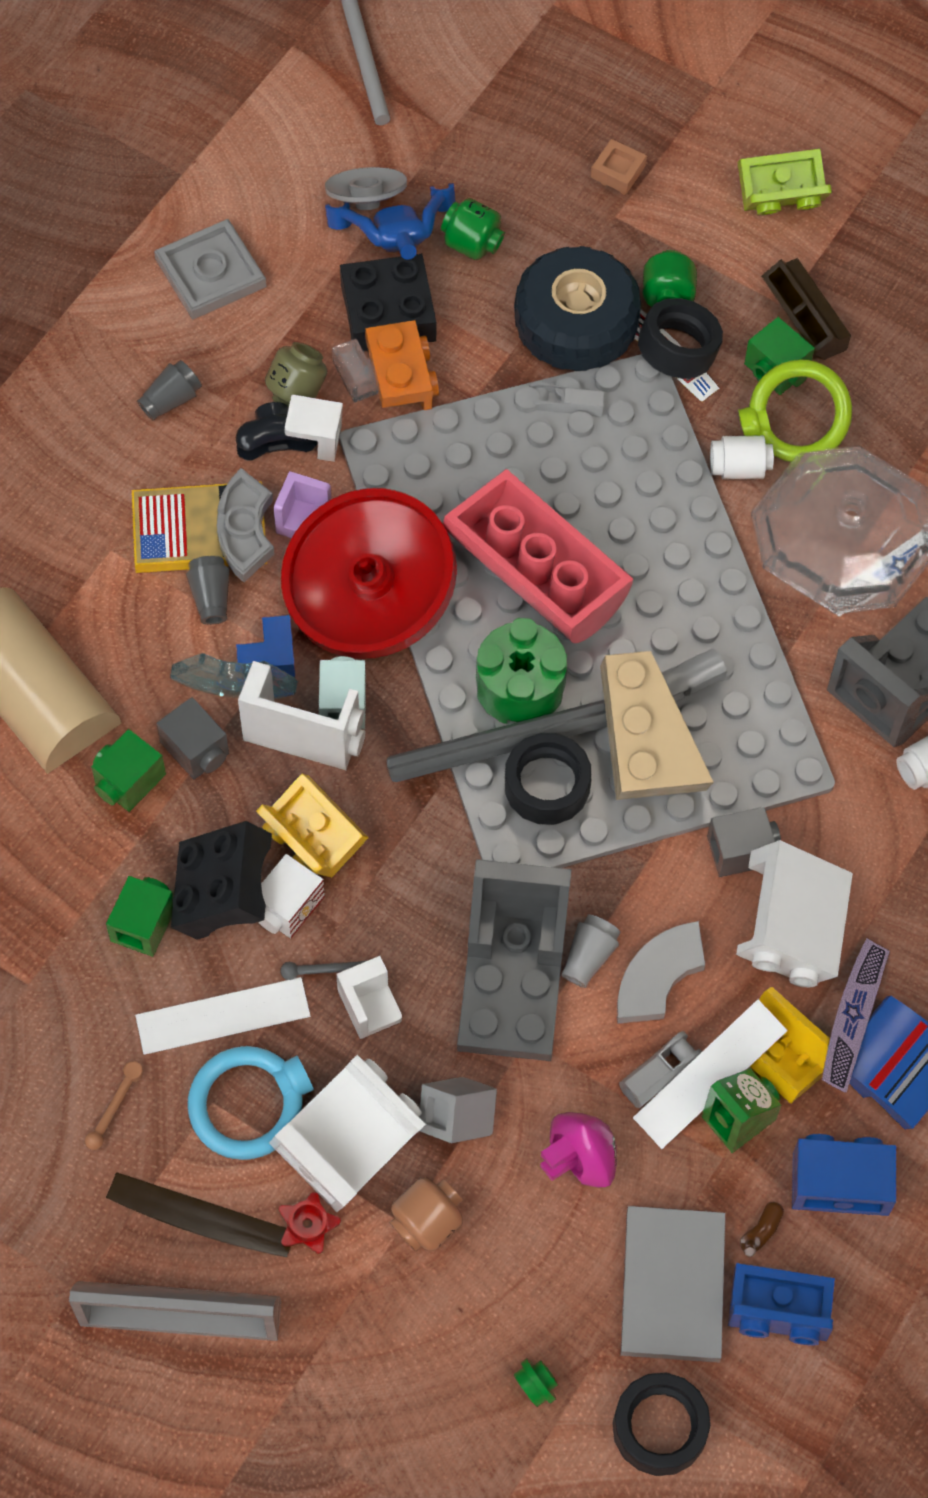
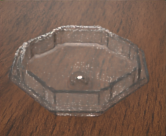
(841, 557)

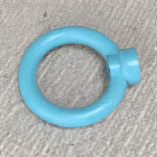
(289, 1076)

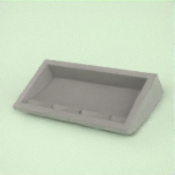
(176, 1310)

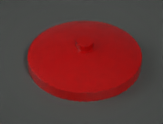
(369, 573)

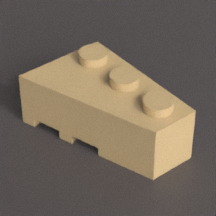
(647, 732)

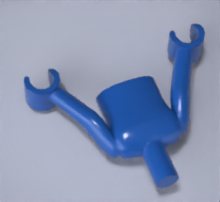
(395, 226)

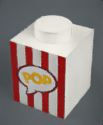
(290, 896)

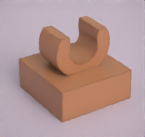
(618, 166)

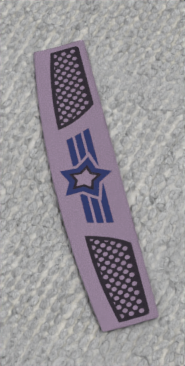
(854, 1015)

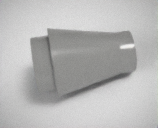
(590, 949)

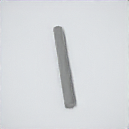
(366, 62)

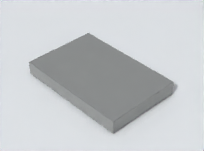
(673, 1284)

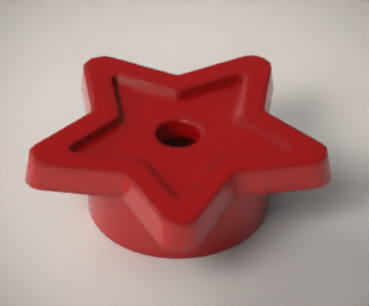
(307, 1210)

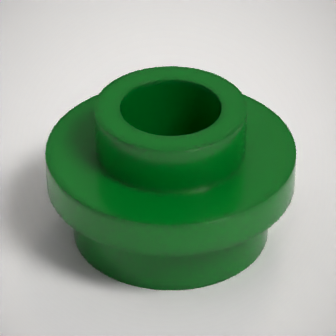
(536, 1382)

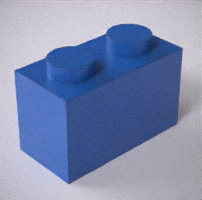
(844, 1175)

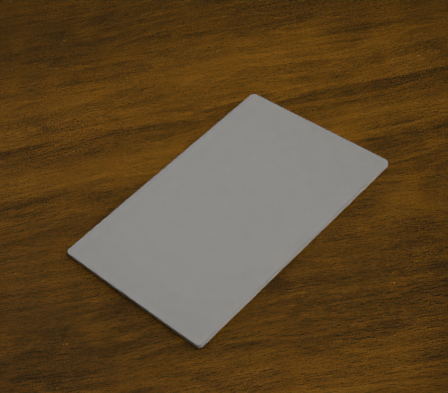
(651, 507)

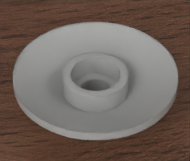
(366, 186)

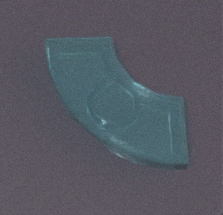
(226, 678)

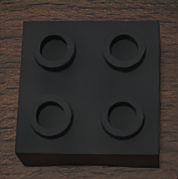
(387, 294)
(220, 879)

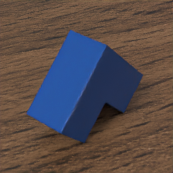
(275, 649)

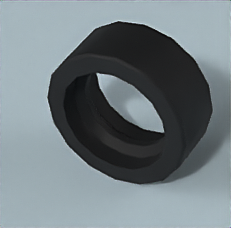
(674, 359)
(547, 746)
(687, 1395)

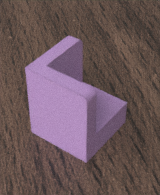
(297, 501)

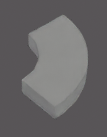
(240, 524)
(656, 970)

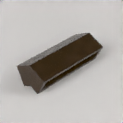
(807, 308)

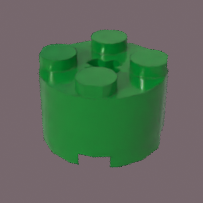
(520, 671)

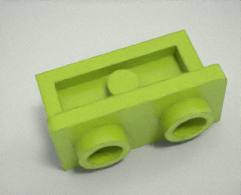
(783, 181)

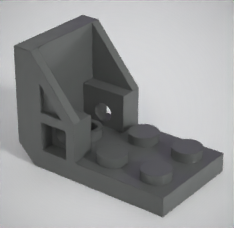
(887, 677)
(514, 960)

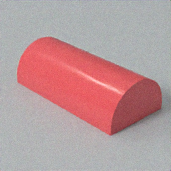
(540, 556)

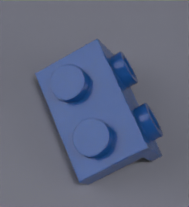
(781, 1304)

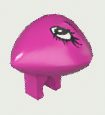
(583, 1146)

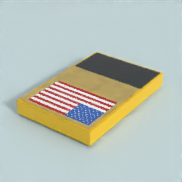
(175, 526)

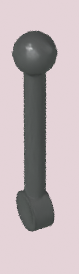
(290, 970)

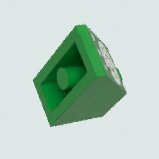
(741, 1107)

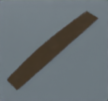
(197, 1215)

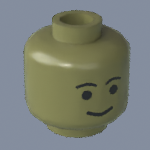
(295, 371)

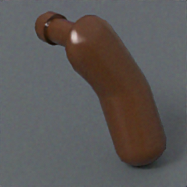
(764, 1230)

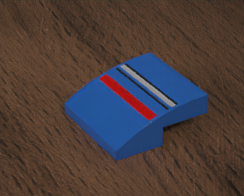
(894, 1062)

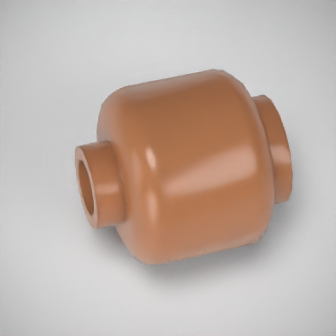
(427, 1214)

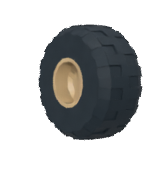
(577, 308)

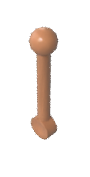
(132, 1072)

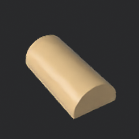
(44, 691)

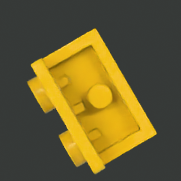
(312, 827)
(797, 1056)

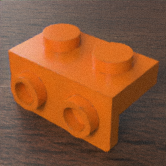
(400, 365)

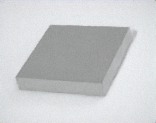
(210, 269)

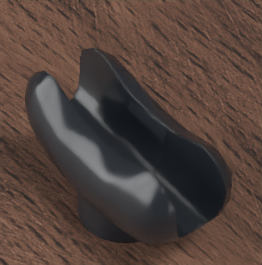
(267, 433)

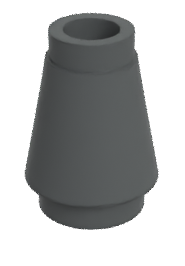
(169, 390)
(209, 586)

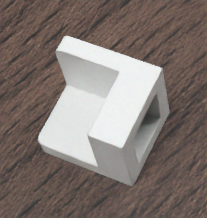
(315, 421)
(368, 997)

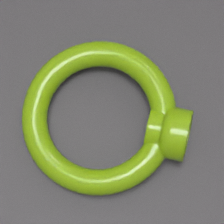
(755, 418)

